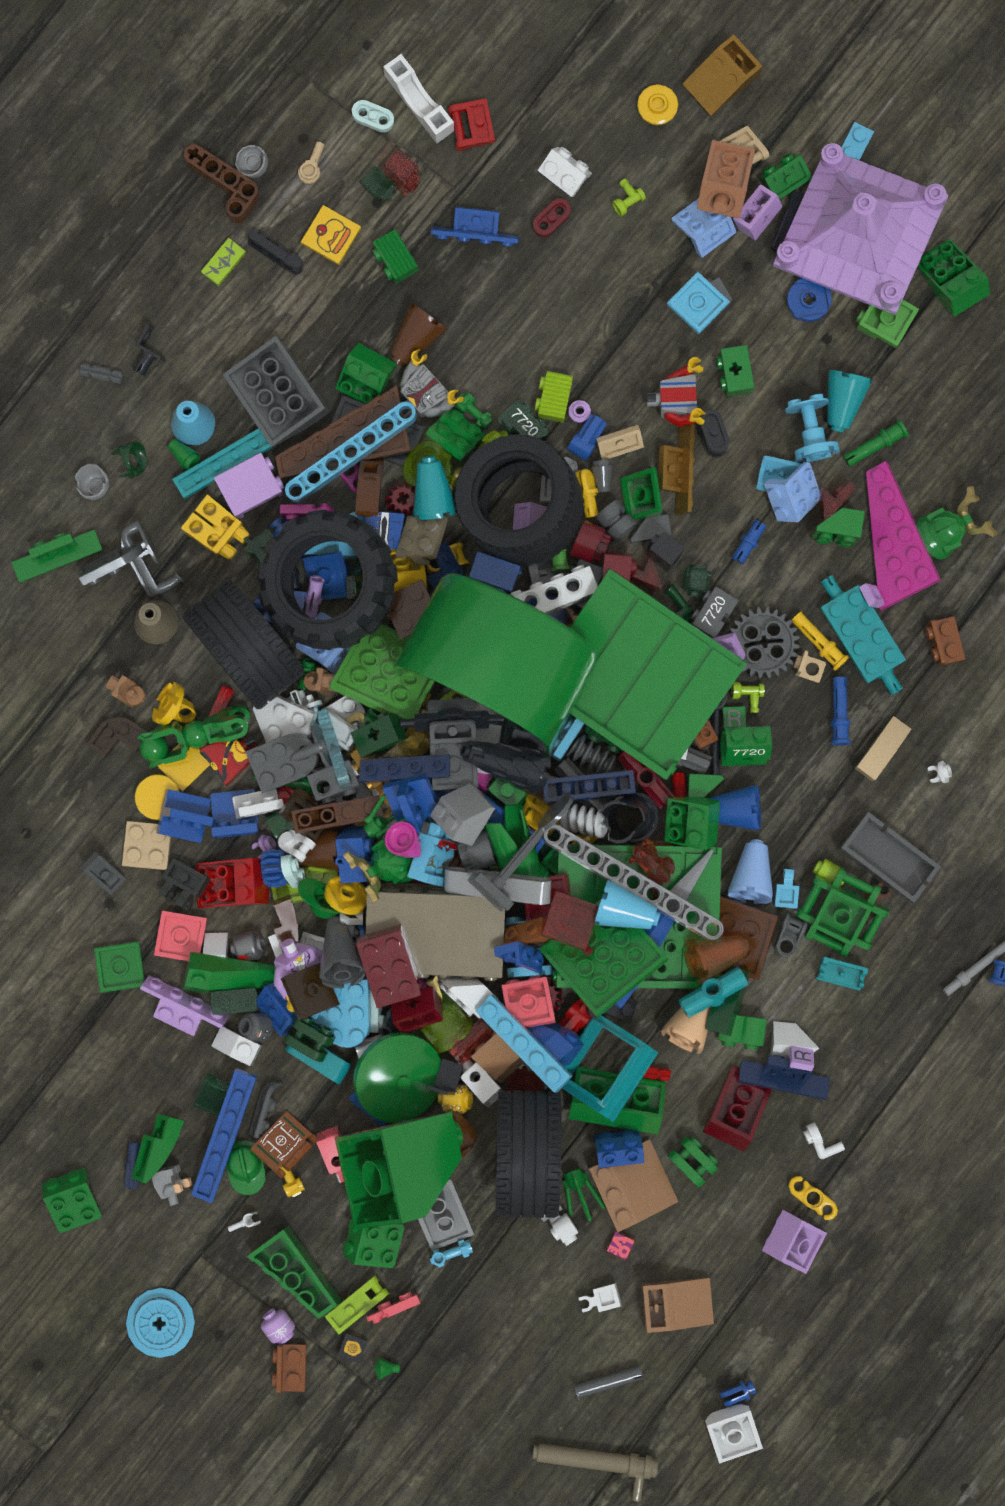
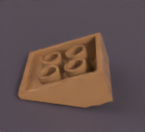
(635, 1189)

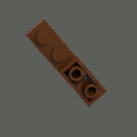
(369, 487)
(334, 814)

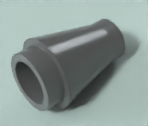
(602, 474)

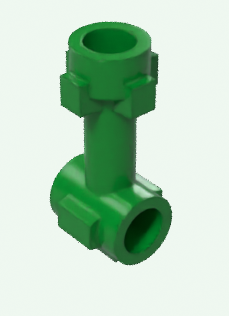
(484, 420)

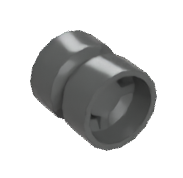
(616, 520)

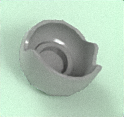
(251, 161)
(92, 482)

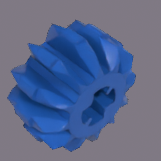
(271, 868)

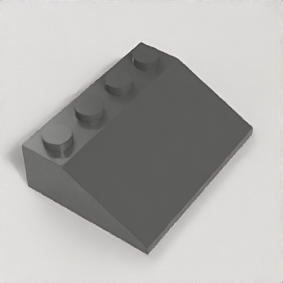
(276, 392)

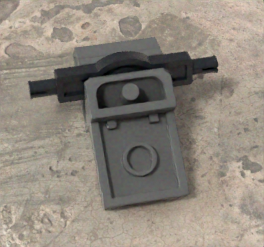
(449, 727)

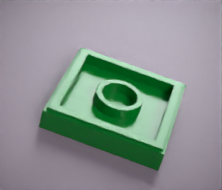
(119, 967)

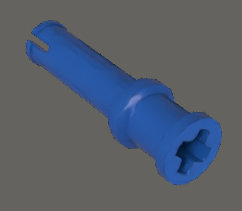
(840, 722)

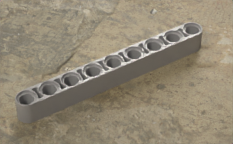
(644, 883)

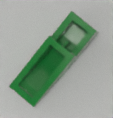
(156, 1147)

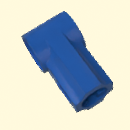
(584, 442)

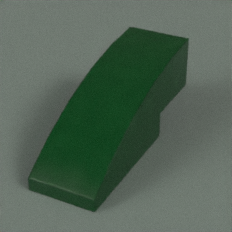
(723, 1017)

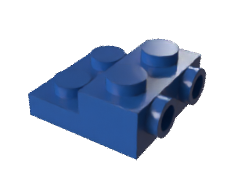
(619, 1148)

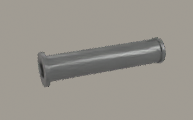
(608, 1382)

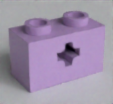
(758, 212)

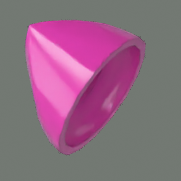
(403, 840)

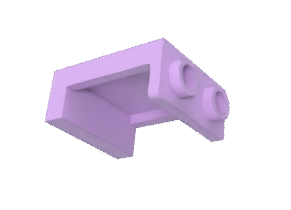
(249, 485)

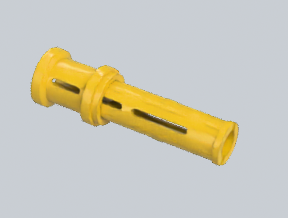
(827, 648)

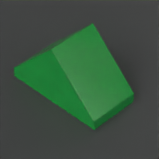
(700, 785)

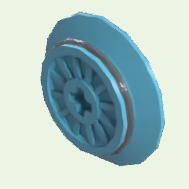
(173, 1310)

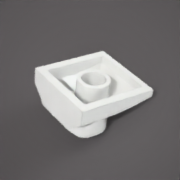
(733, 1432)

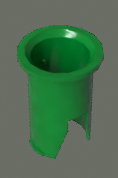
(508, 841)

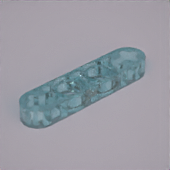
(333, 748)

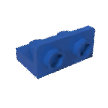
(521, 955)
(272, 1004)

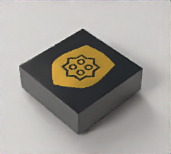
(352, 1347)

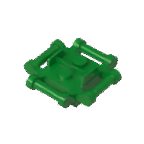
(842, 913)

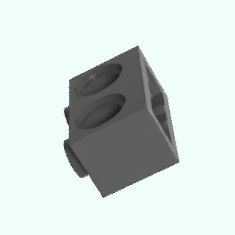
(328, 775)

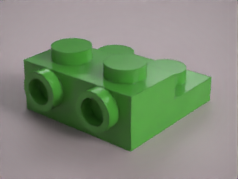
(885, 325)

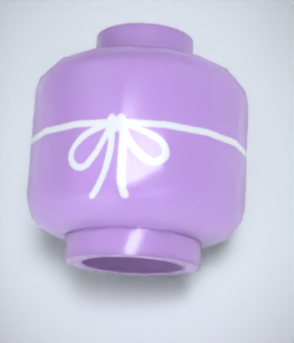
(278, 1326)

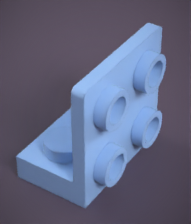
(704, 228)

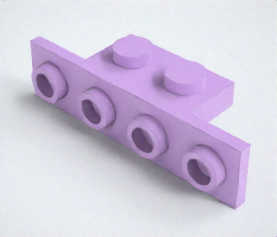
(180, 1008)

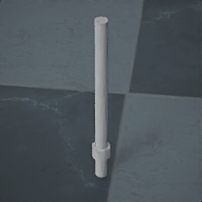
(963, 978)

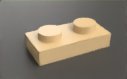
(619, 442)

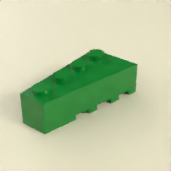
(296, 1271)

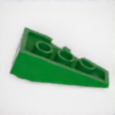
(216, 973)

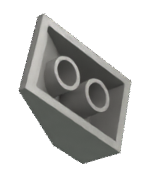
(447, 1219)

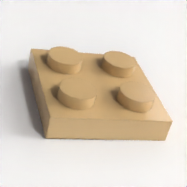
(145, 847)

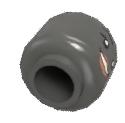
(256, 1027)

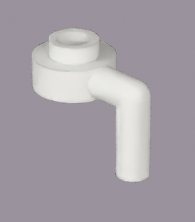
(813, 1136)

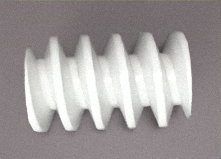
(584, 822)

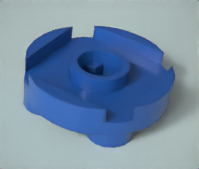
(802, 311)

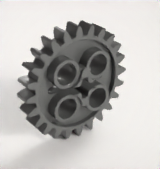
(759, 623)

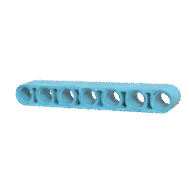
(357, 442)

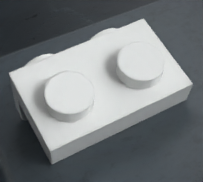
(564, 170)

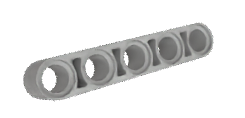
(517, 888)

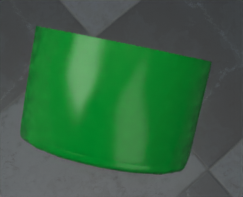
(500, 655)

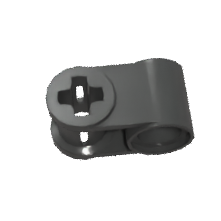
(789, 934)

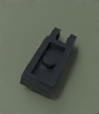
(276, 253)

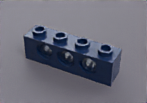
(590, 786)

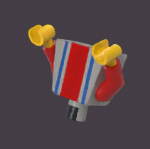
(678, 396)

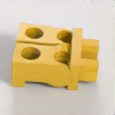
(220, 534)

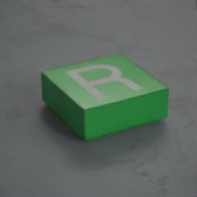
(734, 717)

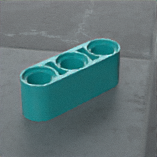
(332, 1067)

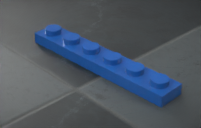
(224, 1135)

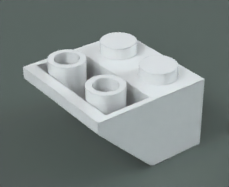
(466, 993)

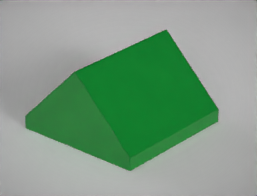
(641, 494)

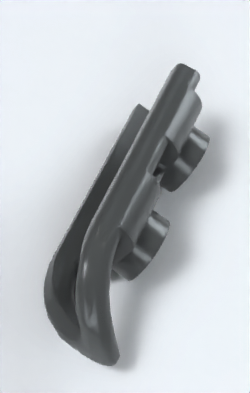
(264, 1105)

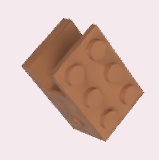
(725, 179)

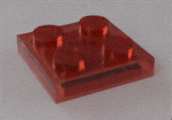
(570, 921)

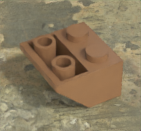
(497, 1058)

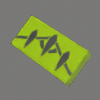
(223, 262)

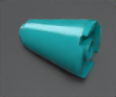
(845, 398)
(432, 491)

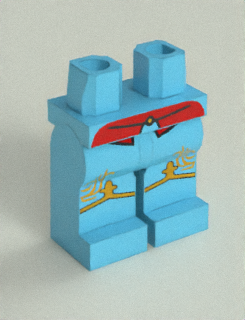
(436, 853)

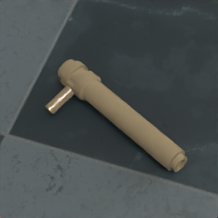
(632, 1464)

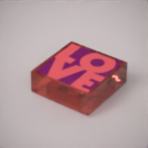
(620, 1245)

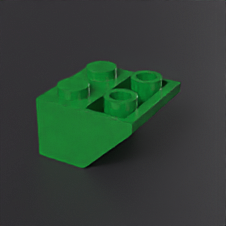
(365, 374)
(840, 528)
(692, 822)

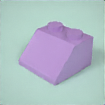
(794, 1241)

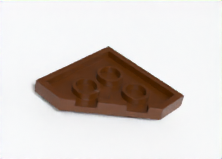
(755, 926)

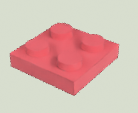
(180, 935)

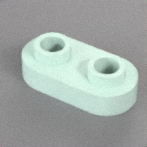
(374, 115)
(292, 871)
(376, 1016)

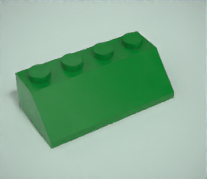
(640, 1113)

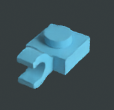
(787, 894)

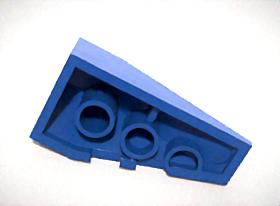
(558, 1040)

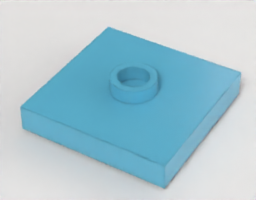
(698, 303)

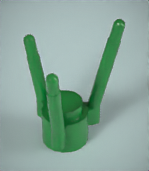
(377, 826)
(576, 1181)

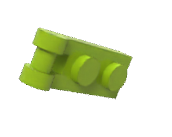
(356, 1305)

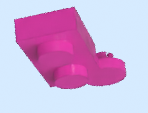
(301, 510)

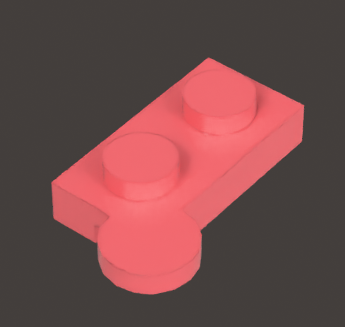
(387, 1309)

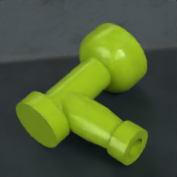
(634, 196)
(754, 692)

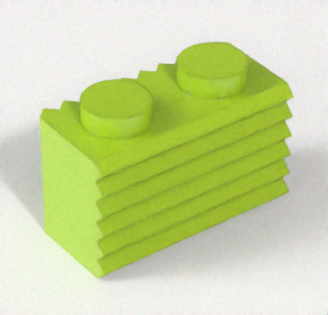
(555, 396)

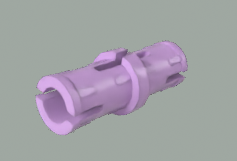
(314, 590)

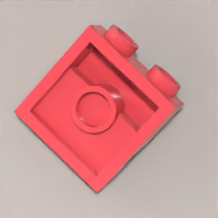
(529, 1001)

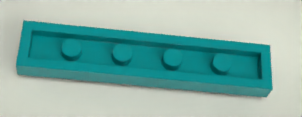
(231, 456)

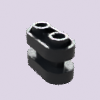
(714, 434)

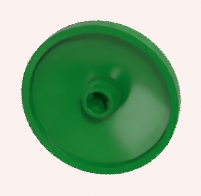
(394, 1077)

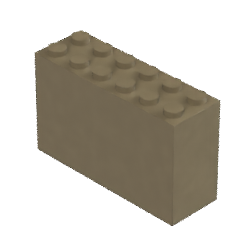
(443, 929)

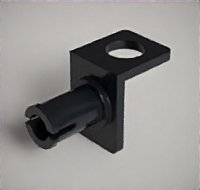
(147, 356)
(447, 1078)

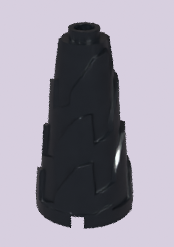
(516, 765)

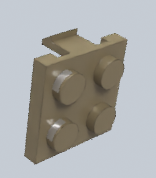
(421, 539)

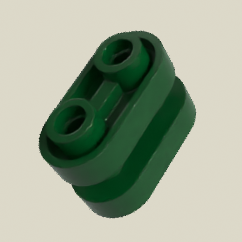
(321, 1034)

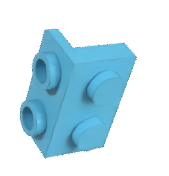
(774, 469)

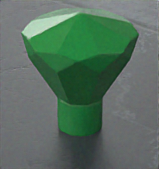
(384, 1368)

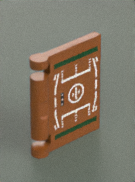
(283, 1144)

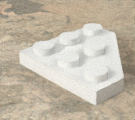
(283, 718)

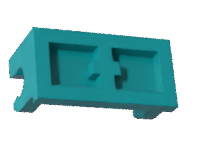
(841, 973)

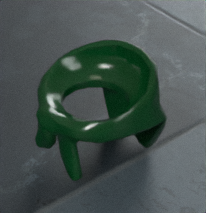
(138, 451)

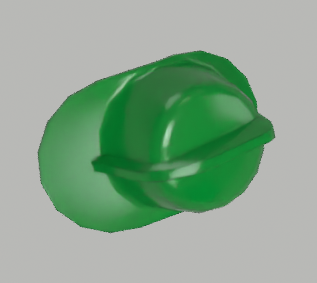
(313, 893)
(245, 1169)

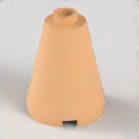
(688, 1032)

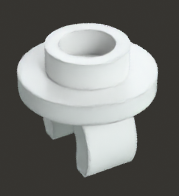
(943, 772)

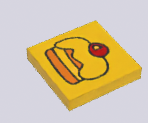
(331, 235)

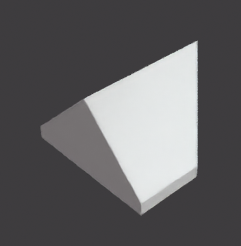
(787, 1035)

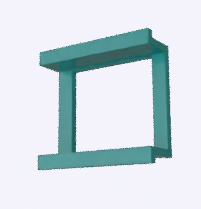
(626, 1080)

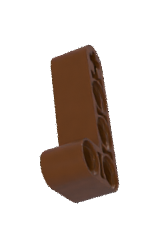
(219, 178)

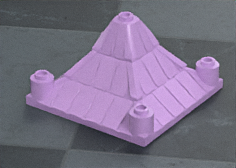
(860, 230)

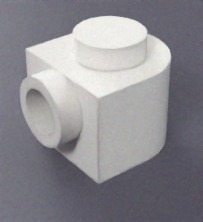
(564, 1229)

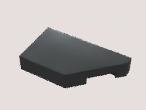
(651, 527)

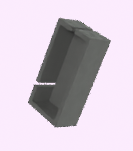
(889, 858)

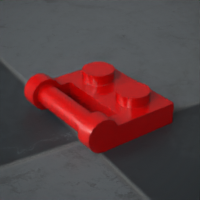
(479, 124)

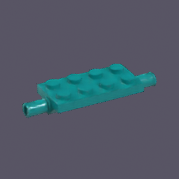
(862, 634)

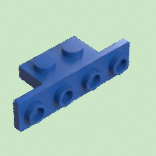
(475, 224)

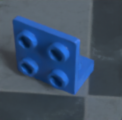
(224, 816)

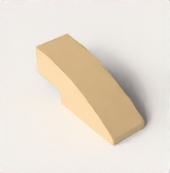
(883, 749)

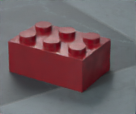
(389, 966)

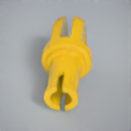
(589, 490)

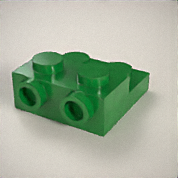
(456, 434)

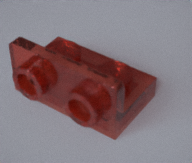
(465, 1048)

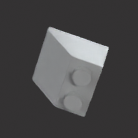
(463, 813)

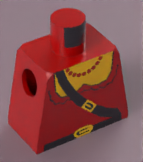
(229, 757)

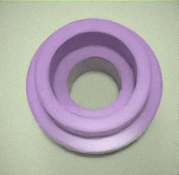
(579, 418)

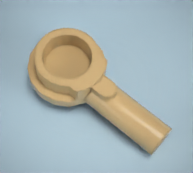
(309, 171)

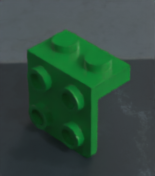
(70, 1200)
(373, 1245)

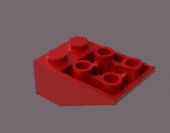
(233, 883)

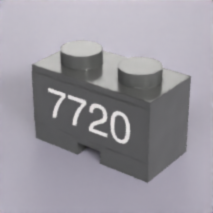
(717, 605)

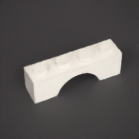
(409, 88)

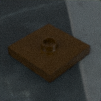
(308, 992)

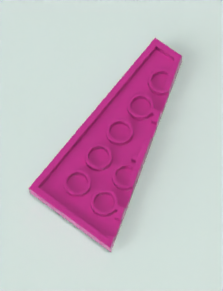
(899, 550)

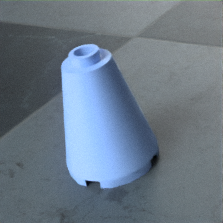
(752, 875)

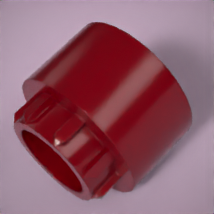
(591, 543)

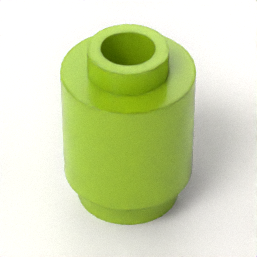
(827, 870)

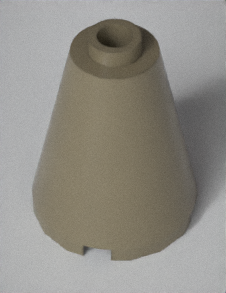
(156, 622)

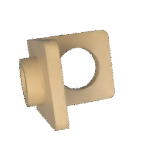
(801, 663)

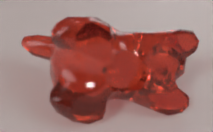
(655, 868)

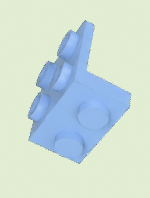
(795, 495)
(328, 659)

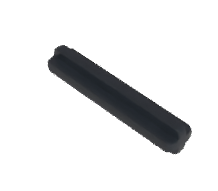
(787, 219)

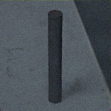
(715, 747)

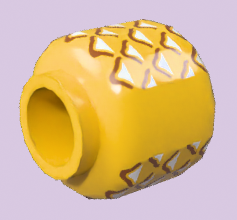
(459, 1102)

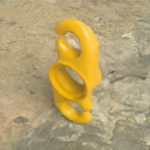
(802, 1196)

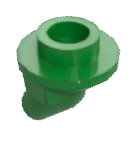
(309, 665)

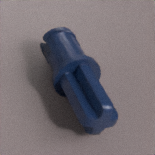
(132, 1153)

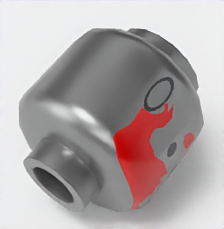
(248, 946)

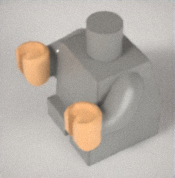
(169, 1184)

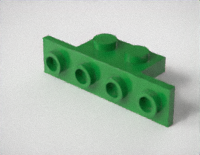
(56, 554)

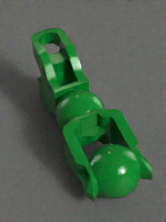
(195, 735)

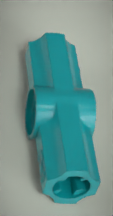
(701, 999)

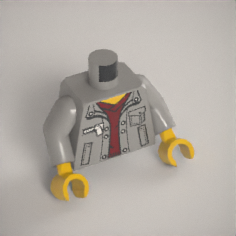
(424, 390)

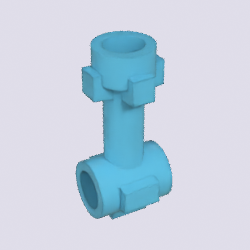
(438, 1257)

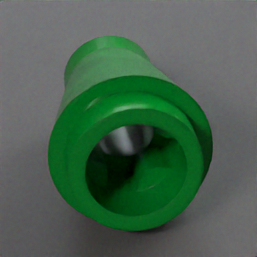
(184, 455)

